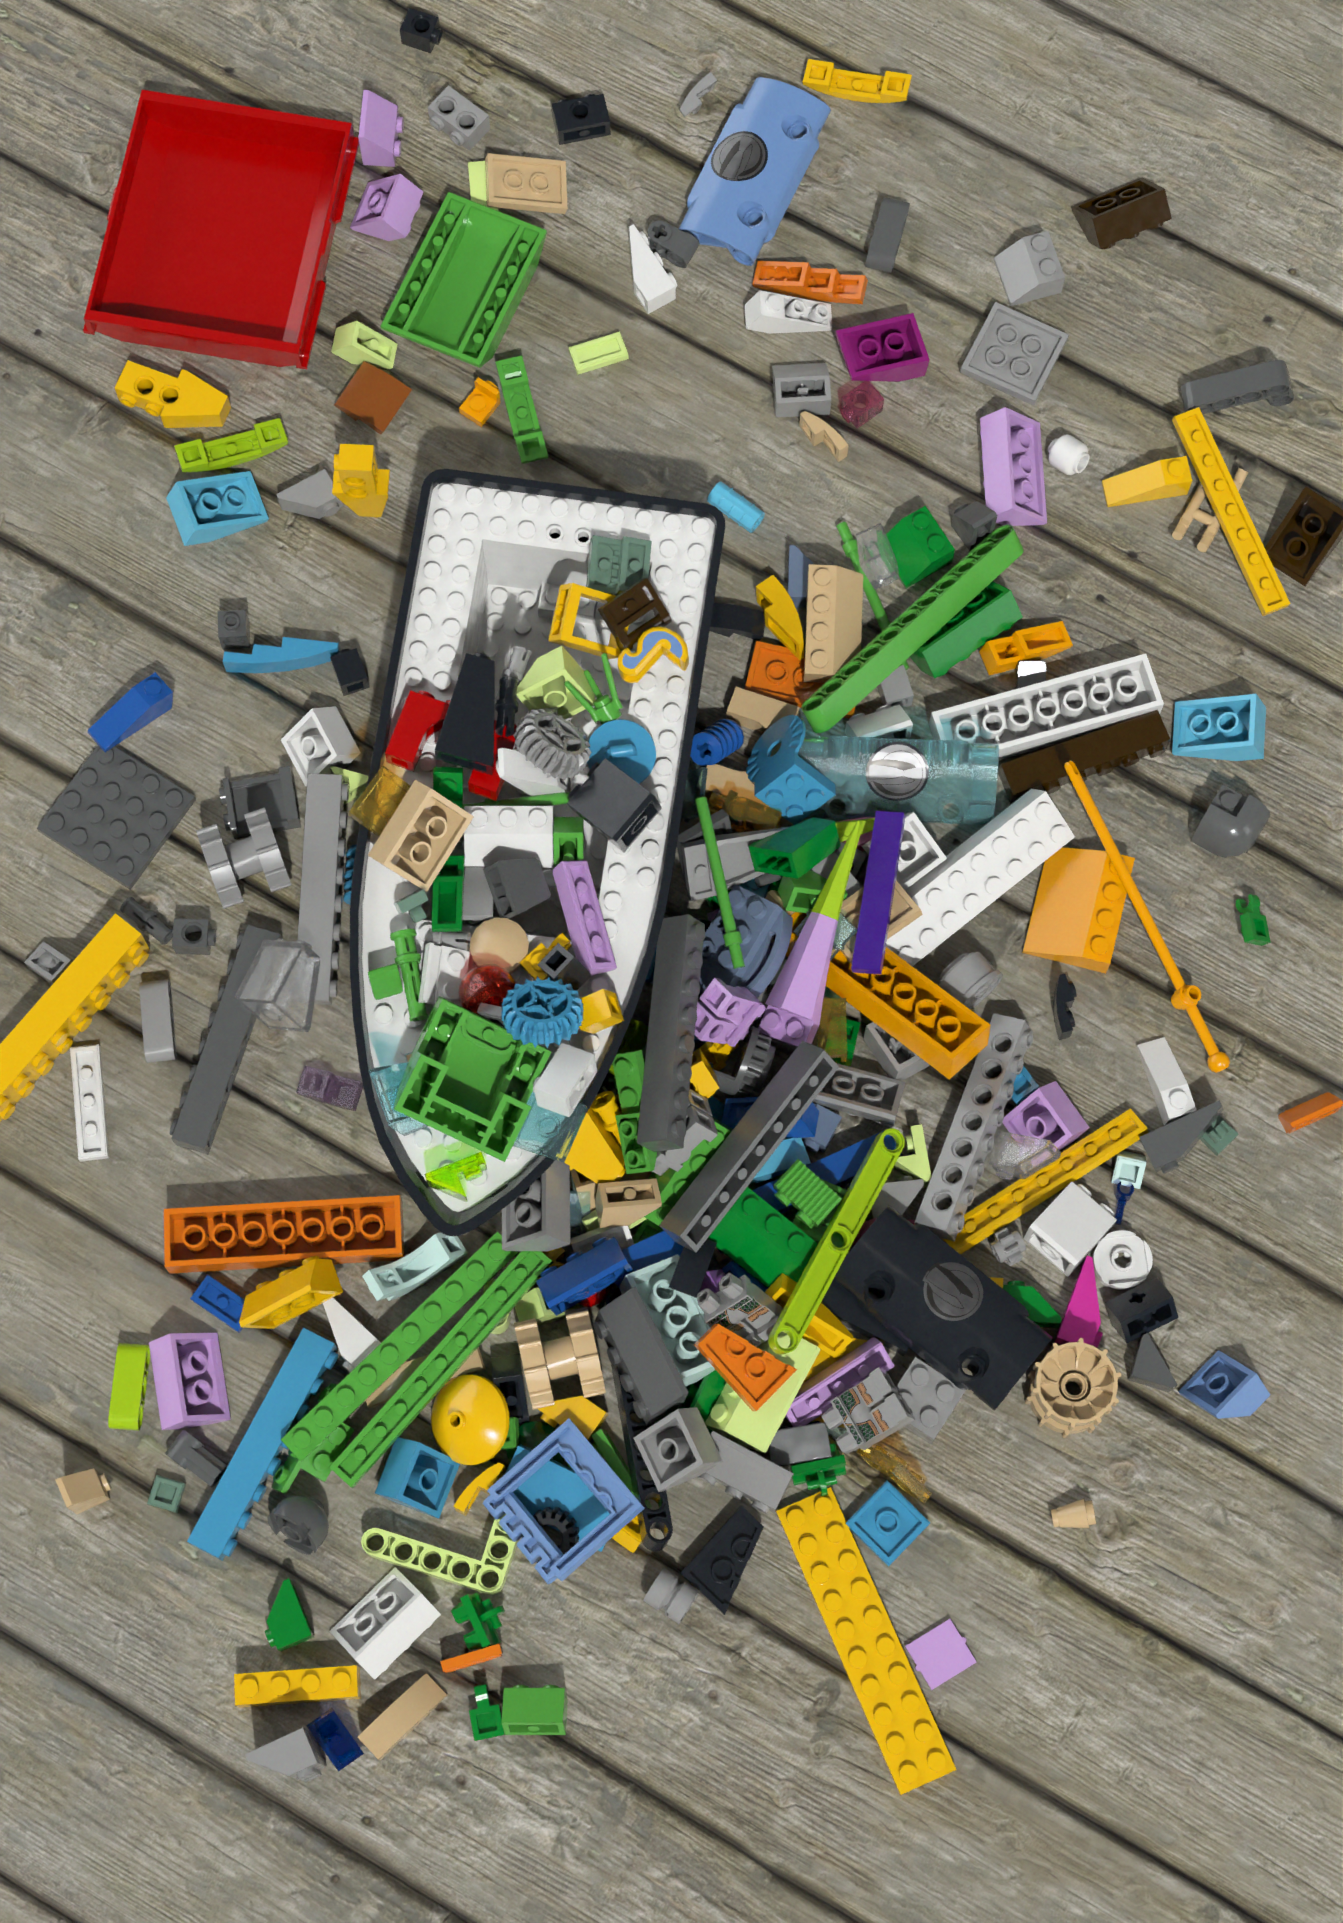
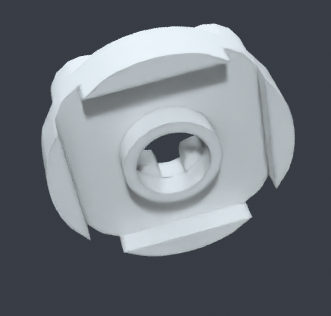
(1132, 1247)

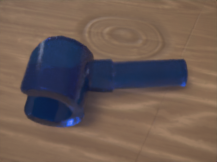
(1122, 1199)

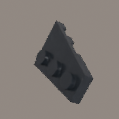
(723, 1558)

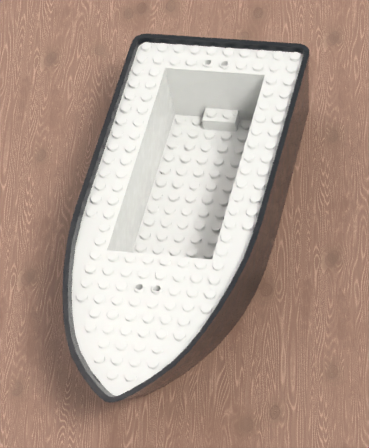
(485, 581)

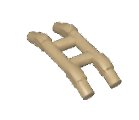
(1193, 512)

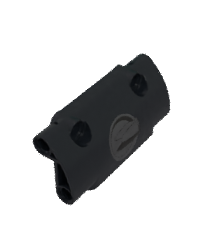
(942, 1307)

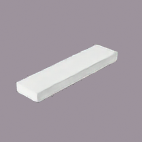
(89, 1103)

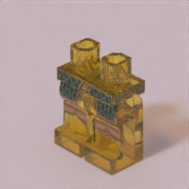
(744, 813)

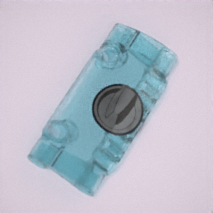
(906, 776)

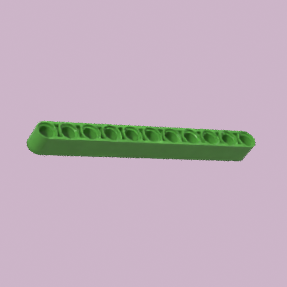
(912, 629)

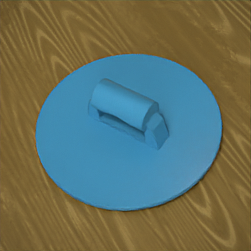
(625, 746)

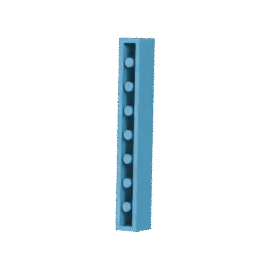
(262, 1445)

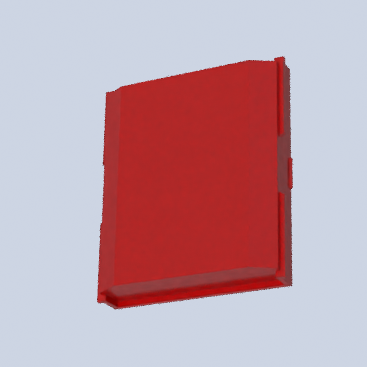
(222, 230)

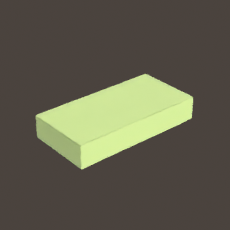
(598, 353)

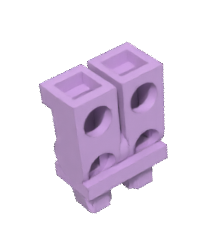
(726, 1013)

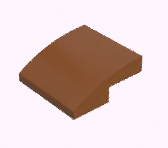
(372, 397)

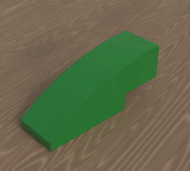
(448, 896)

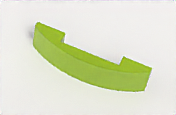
(232, 450)

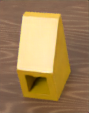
(579, 1410)

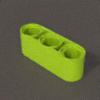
(129, 1386)

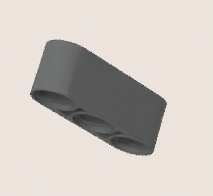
(887, 235)

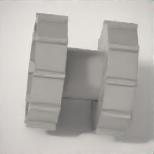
(243, 858)

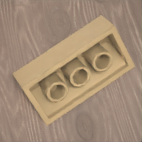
(831, 620)

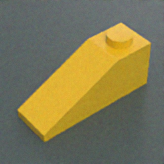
(1150, 482)

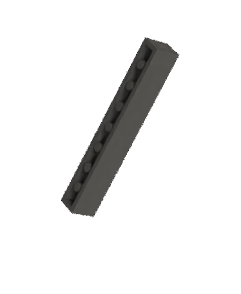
(671, 1034)
(219, 1053)
(749, 1146)

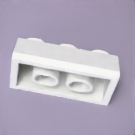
(509, 834)
(385, 1623)

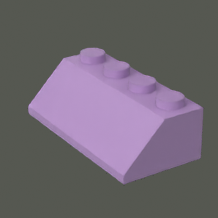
(1013, 468)

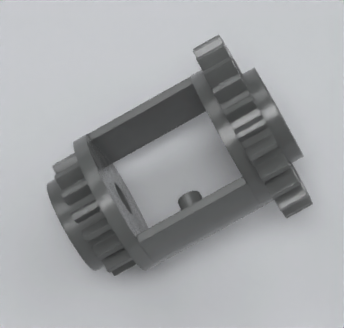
(751, 1065)

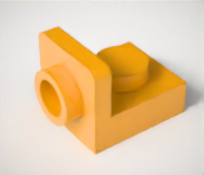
(481, 402)

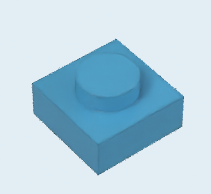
(1023, 1086)

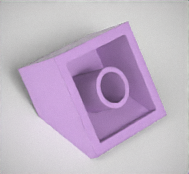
(379, 131)
(387, 208)
(1047, 1116)

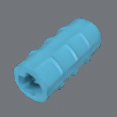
(735, 507)

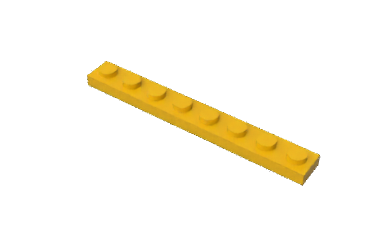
(1231, 511)
(1046, 1182)

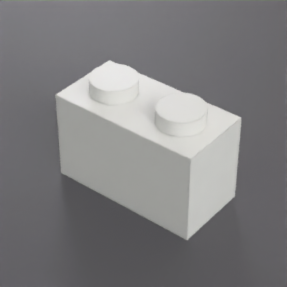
(565, 1079)

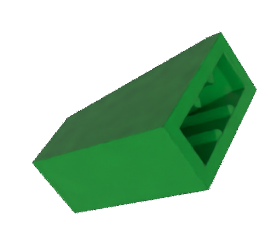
(795, 848)

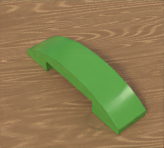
(521, 409)

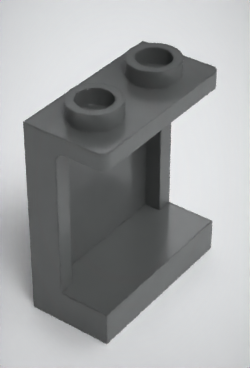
(272, 791)

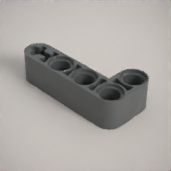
(1240, 387)

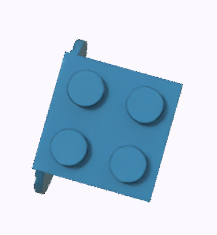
(785, 779)

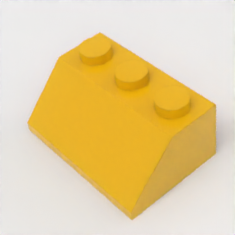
(290, 1294)

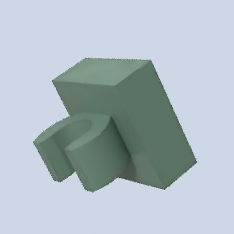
(412, 904)
(1219, 1136)

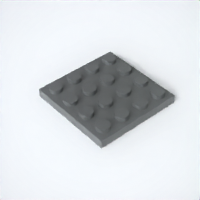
(116, 814)

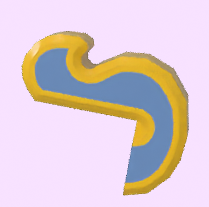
(650, 648)

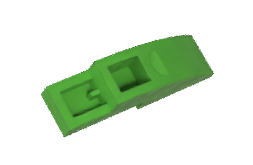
(629, 1080)

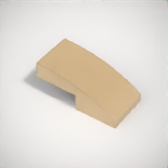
(820, 431)

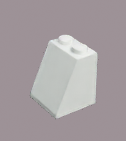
(1070, 1228)

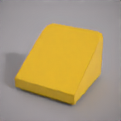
(629, 1536)

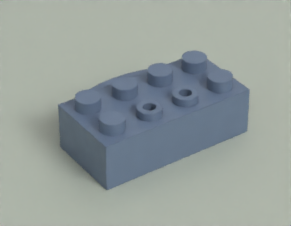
(765, 940)

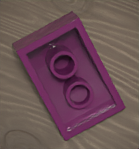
(884, 350)

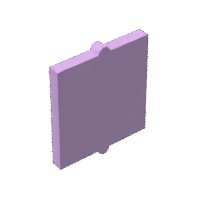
(940, 1654)

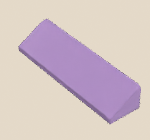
(583, 916)
(816, 1393)

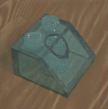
(387, 1082)

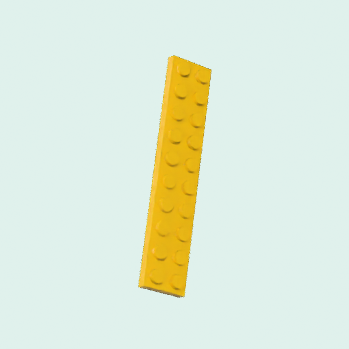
(866, 1641)

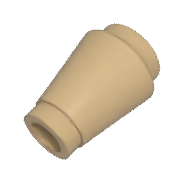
(1074, 1515)

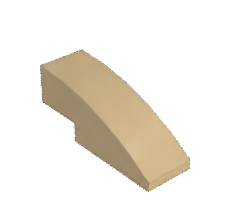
(402, 1716)

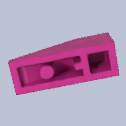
(1082, 1312)

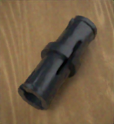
(506, 706)

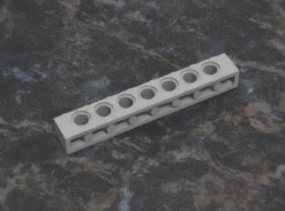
(1003, 1032)

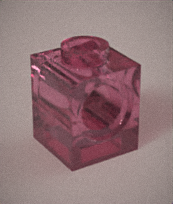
(865, 394)

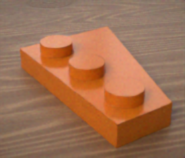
(747, 1369)

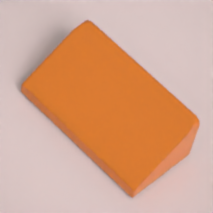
(1310, 1112)

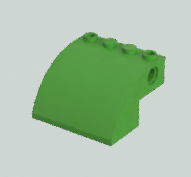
(470, 1079)

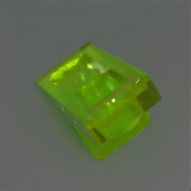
(448, 1177)

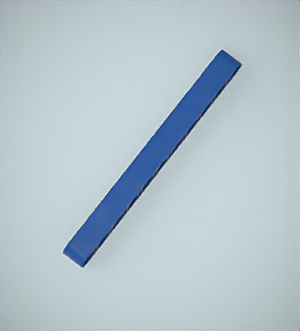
(836, 1168)

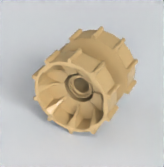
(559, 1357)
(1081, 1365)

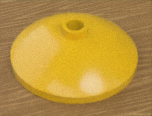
(481, 1415)

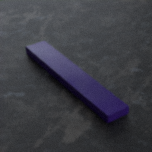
(878, 892)

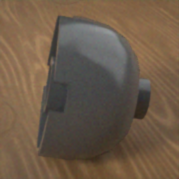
(301, 1521)

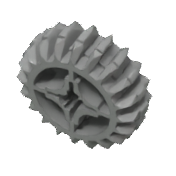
(552, 744)

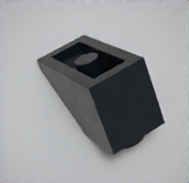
(509, 1378)

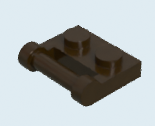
(631, 606)

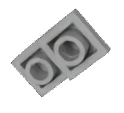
(477, 897)

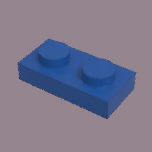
(219, 1302)

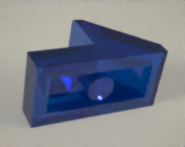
(335, 1739)

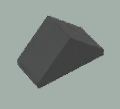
(1149, 1367)

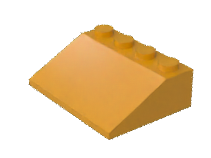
(1077, 909)

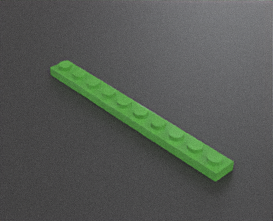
(397, 1348)
(440, 1366)

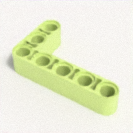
(448, 1559)

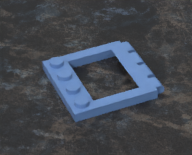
(597, 1477)

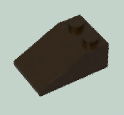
(1306, 536)

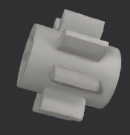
(1008, 1246)

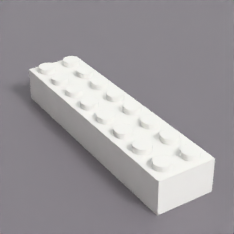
(1053, 709)
(981, 872)

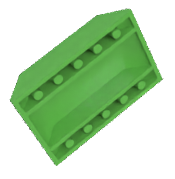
(466, 281)

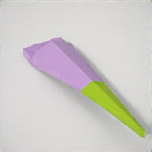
(799, 991)

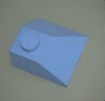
(1225, 1388)

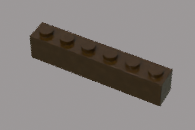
(1091, 753)

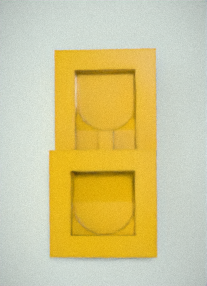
(482, 1482)

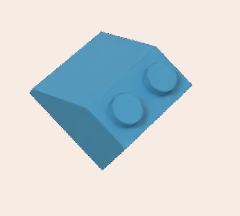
(417, 1477)

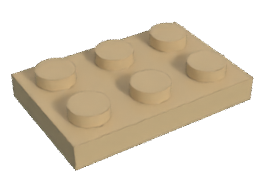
(526, 183)
(902, 914)

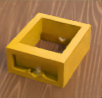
(565, 618)

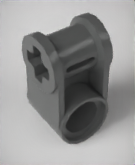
(672, 243)

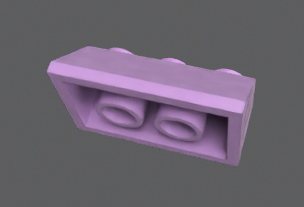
(189, 1380)

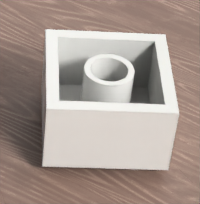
(918, 852)

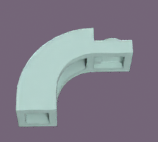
(416, 1268)

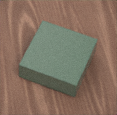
(166, 1494)

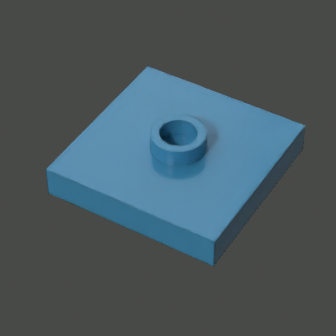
(887, 1523)

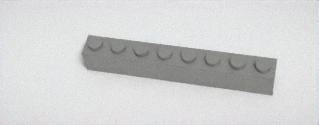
(323, 875)

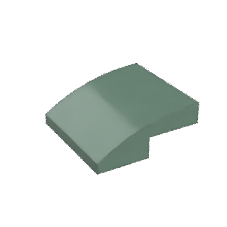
(617, 563)

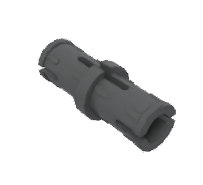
(147, 920)

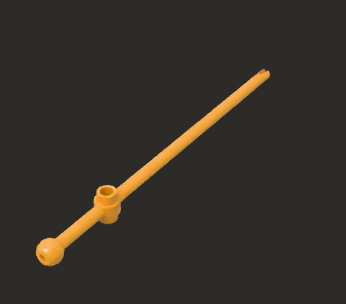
(1185, 996)

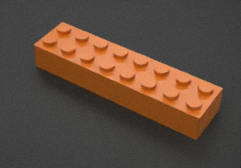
(283, 1234)

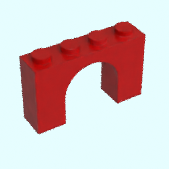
(418, 722)

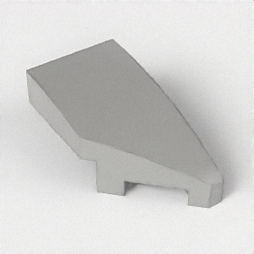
(692, 101)

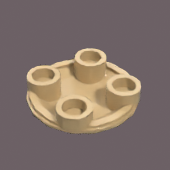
(499, 943)

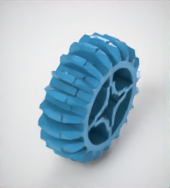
(542, 1012)

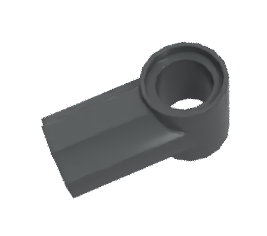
(190, 1454)

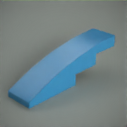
(292, 655)

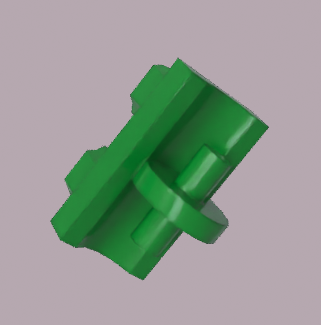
(820, 1472)
(483, 1619)

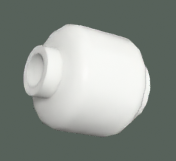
(1068, 454)

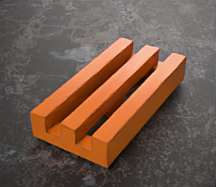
(471, 1658)

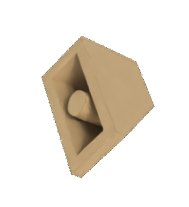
(626, 1201)
(84, 1490)

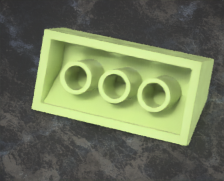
(757, 1428)

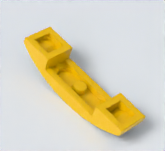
(856, 85)

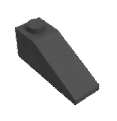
(1175, 1140)

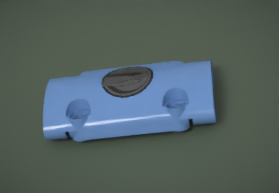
(755, 168)

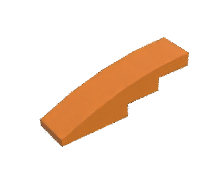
(805, 282)

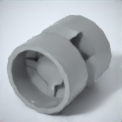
(671, 1595)

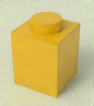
(600, 1011)

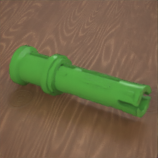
(408, 961)

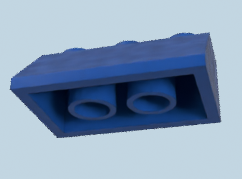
(584, 1275)

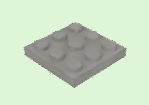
(1014, 353)

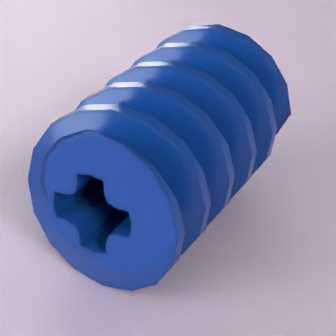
(716, 742)

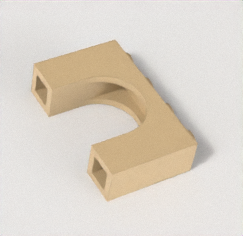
(755, 713)

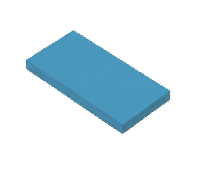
(562, 1488)

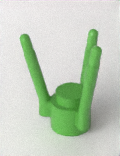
(605, 708)

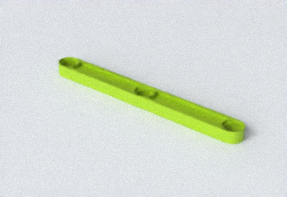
(828, 1258)

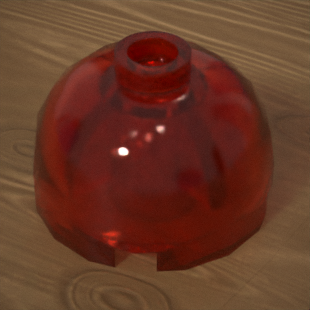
(485, 985)

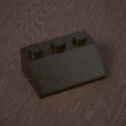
(1122, 212)

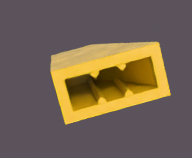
(596, 1152)

